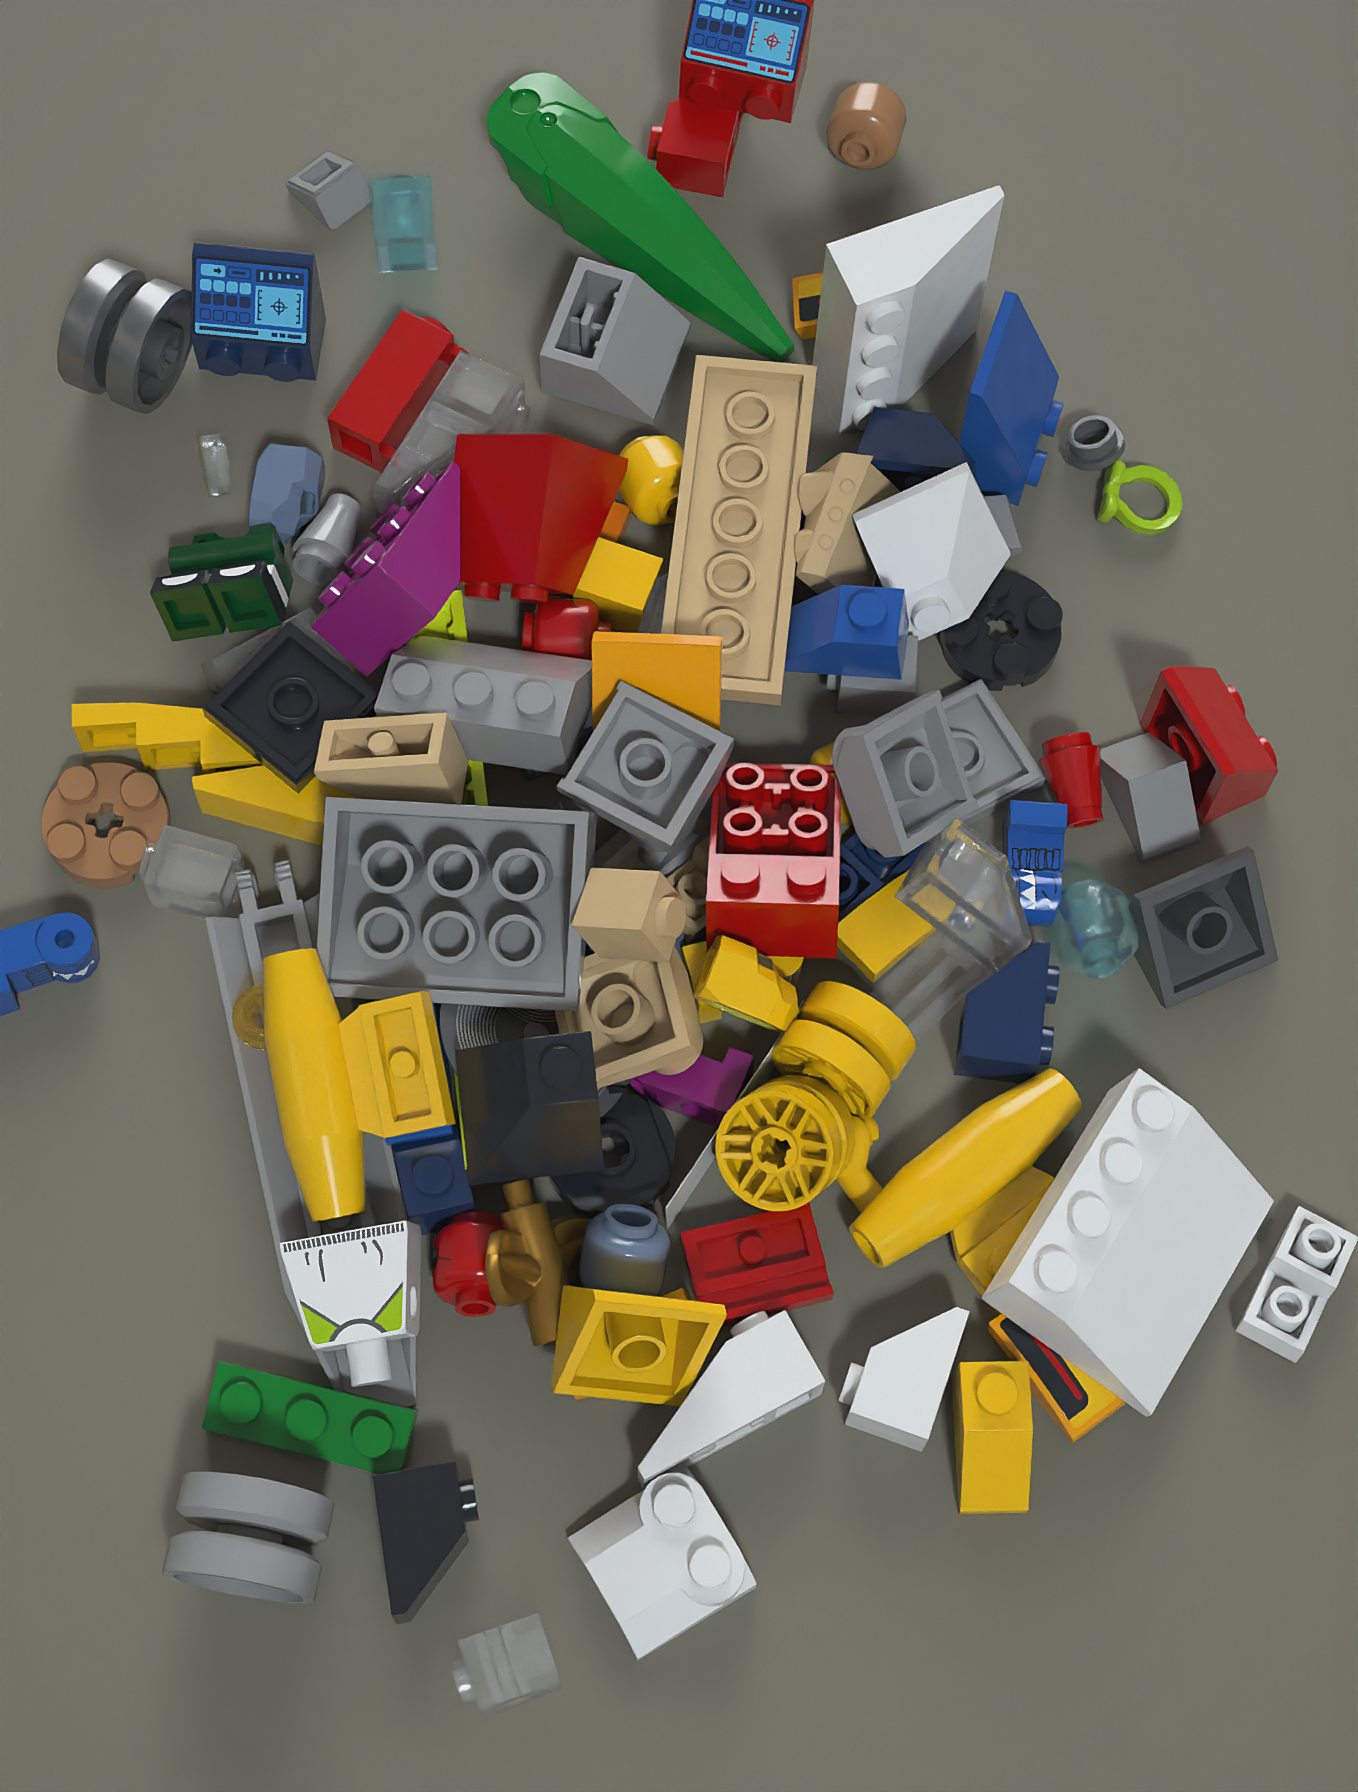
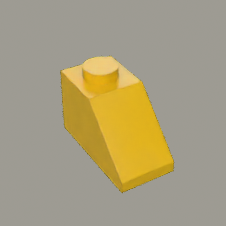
(992, 1436)

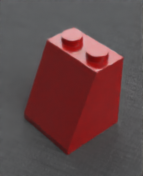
(530, 512)

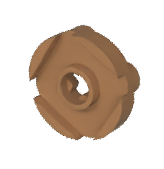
(87, 794)

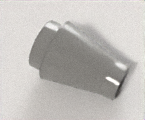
(327, 541)

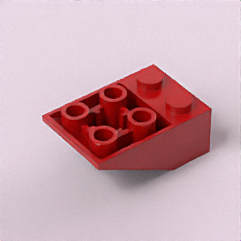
(775, 859)

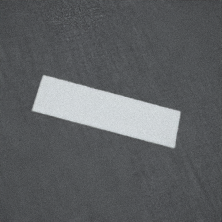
(709, 1152)

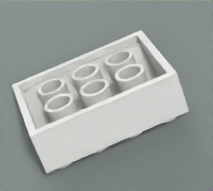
(900, 304)
(1132, 1242)

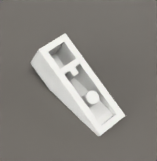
(745, 1387)

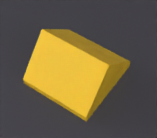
(631, 1345)

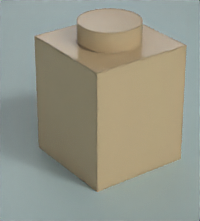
(630, 914)

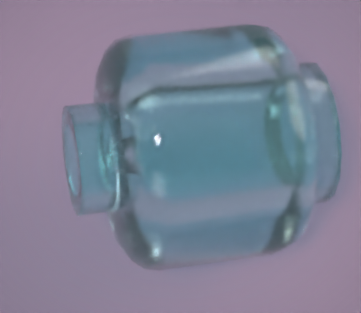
(1093, 929)

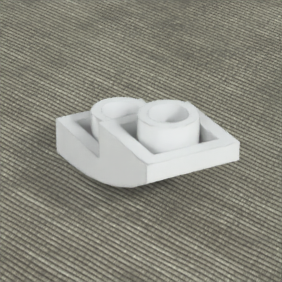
(1297, 1284)

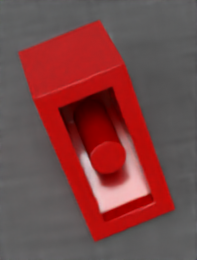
(695, 146)

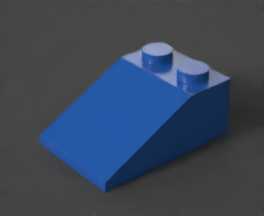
(1011, 405)

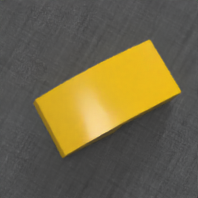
(881, 931)

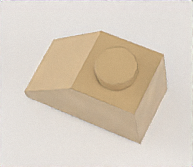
(394, 758)

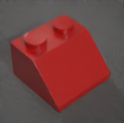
(1209, 729)

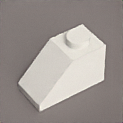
(904, 1381)

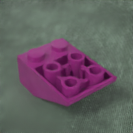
(398, 577)

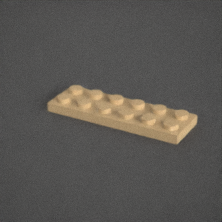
(741, 517)

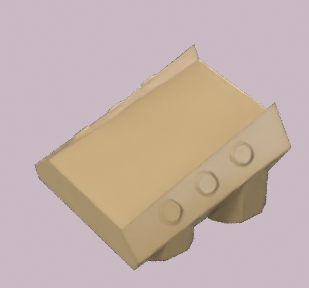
(830, 546)

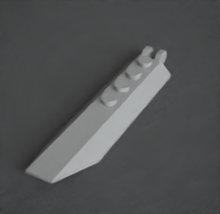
(238, 958)

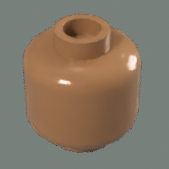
(866, 122)

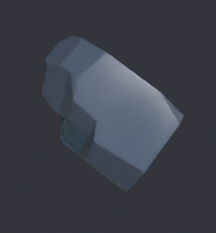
(286, 489)

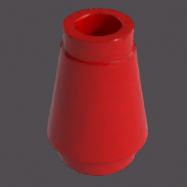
(1074, 776)

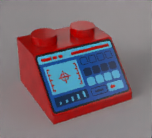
(747, 55)

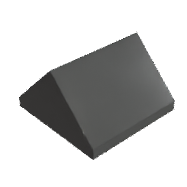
(1203, 928)

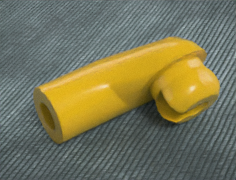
(857, 1179)

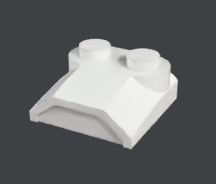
(663, 1561)

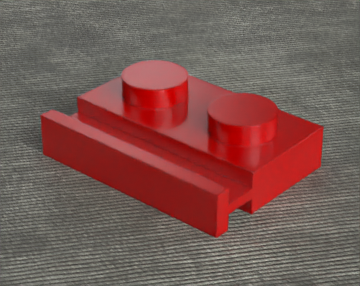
(758, 1263)

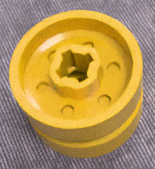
(846, 1044)
(753, 1149)

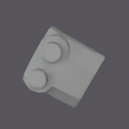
(648, 769)
(902, 776)

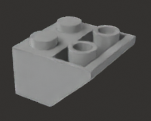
(612, 343)

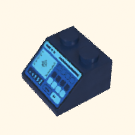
(256, 312)

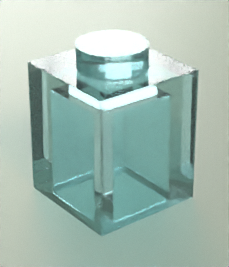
(404, 223)

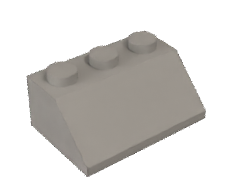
(501, 700)

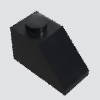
(421, 1530)

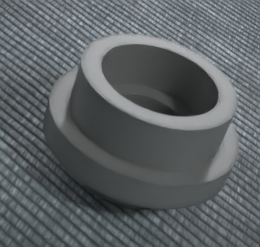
(1094, 443)

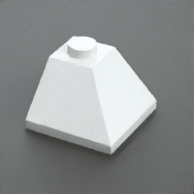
(935, 546)

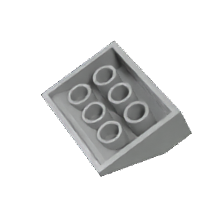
(454, 902)

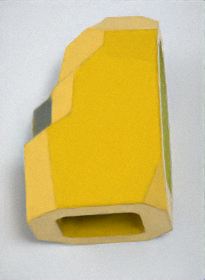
(746, 985)

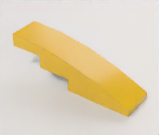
(162, 734)

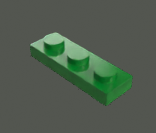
(309, 1418)

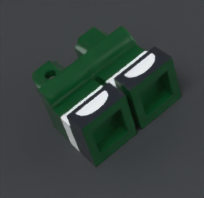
(224, 584)

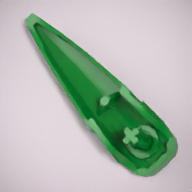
(623, 209)

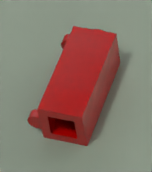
(392, 389)

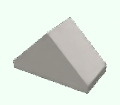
(1151, 795)

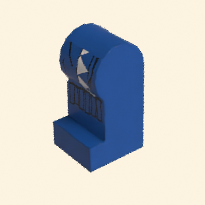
(1036, 855)
(43, 952)

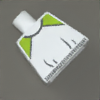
(358, 1293)

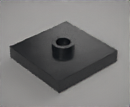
(281, 702)

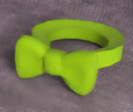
(1112, 505)

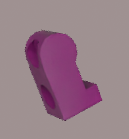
(702, 1090)

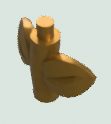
(533, 1260)

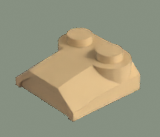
(637, 1017)

